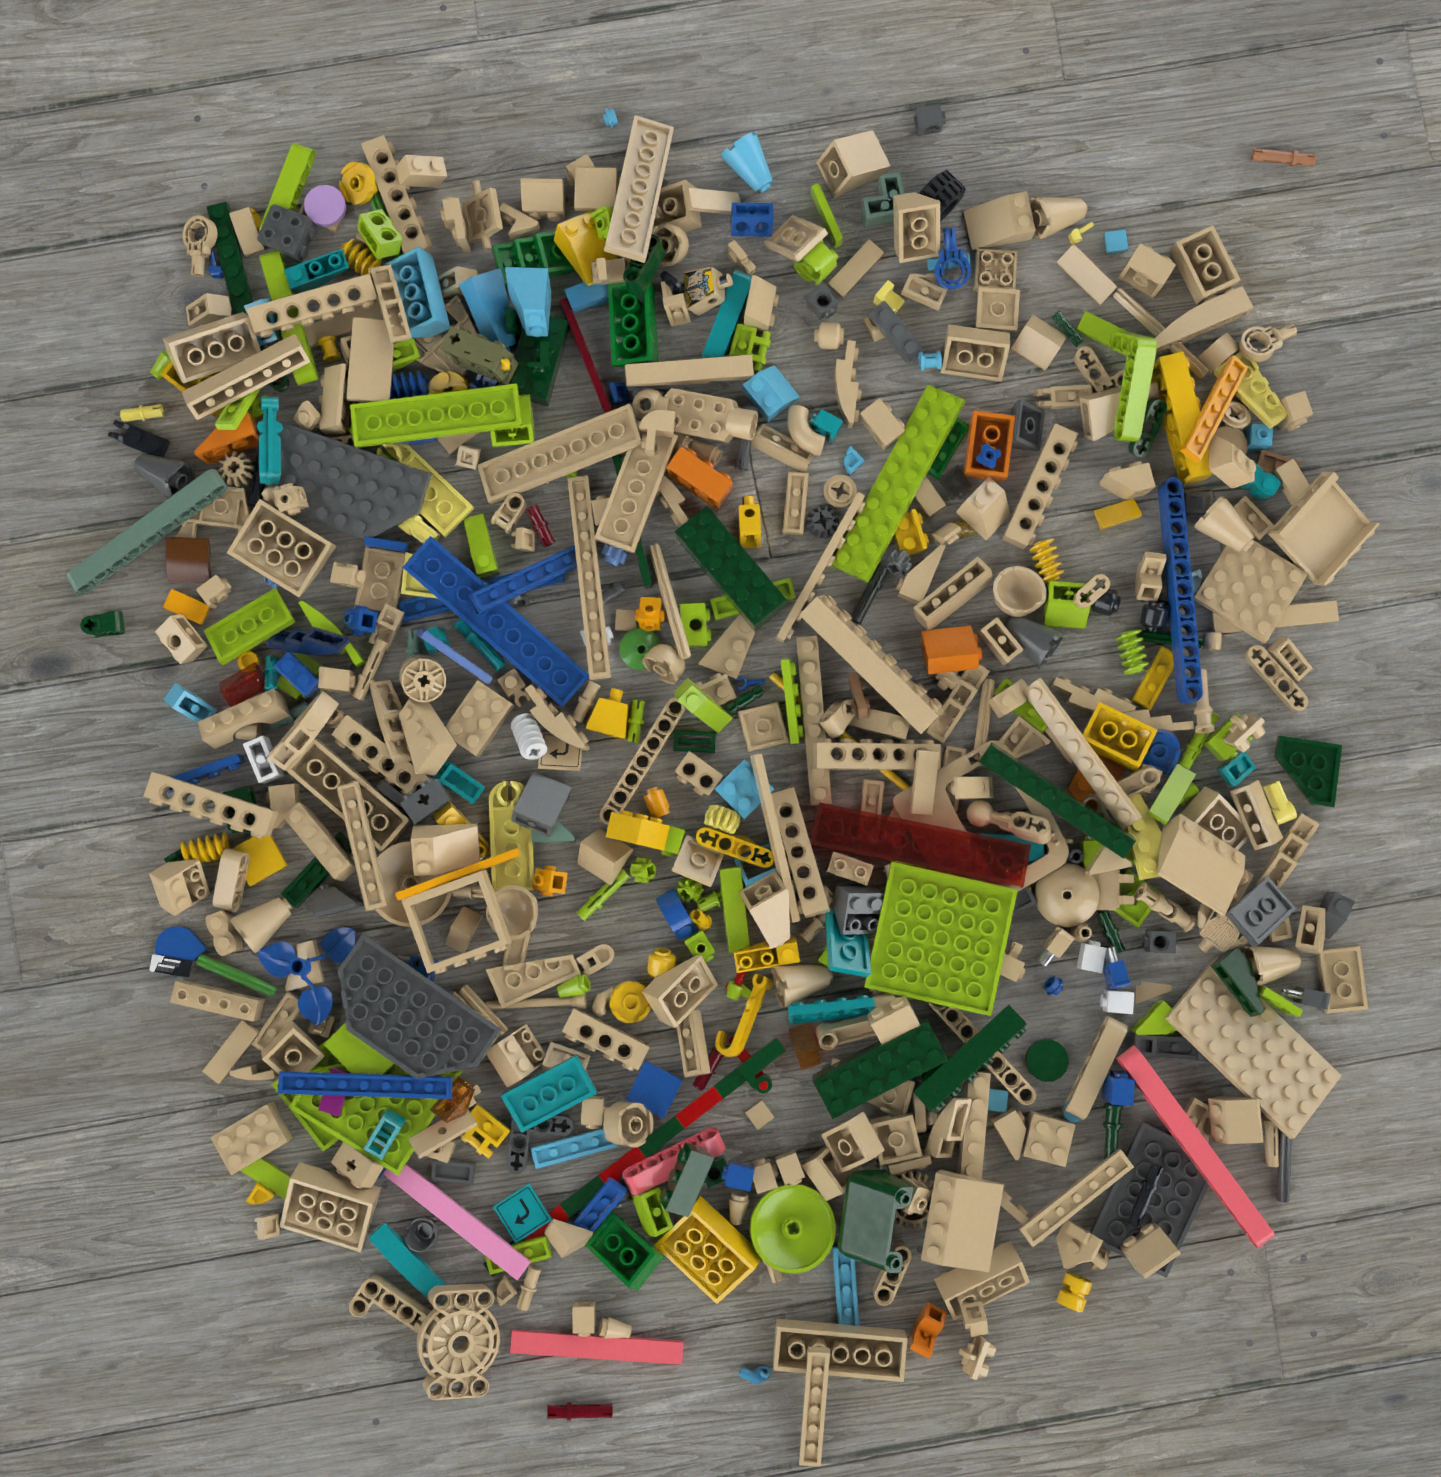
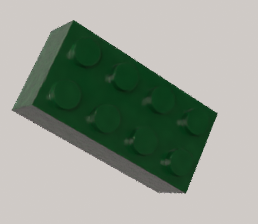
(540, 386)

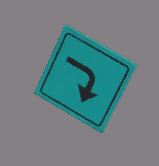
(522, 1213)

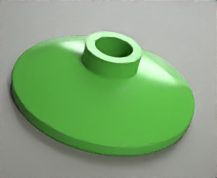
(630, 643)

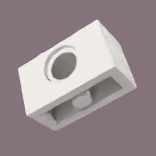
(257, 752)

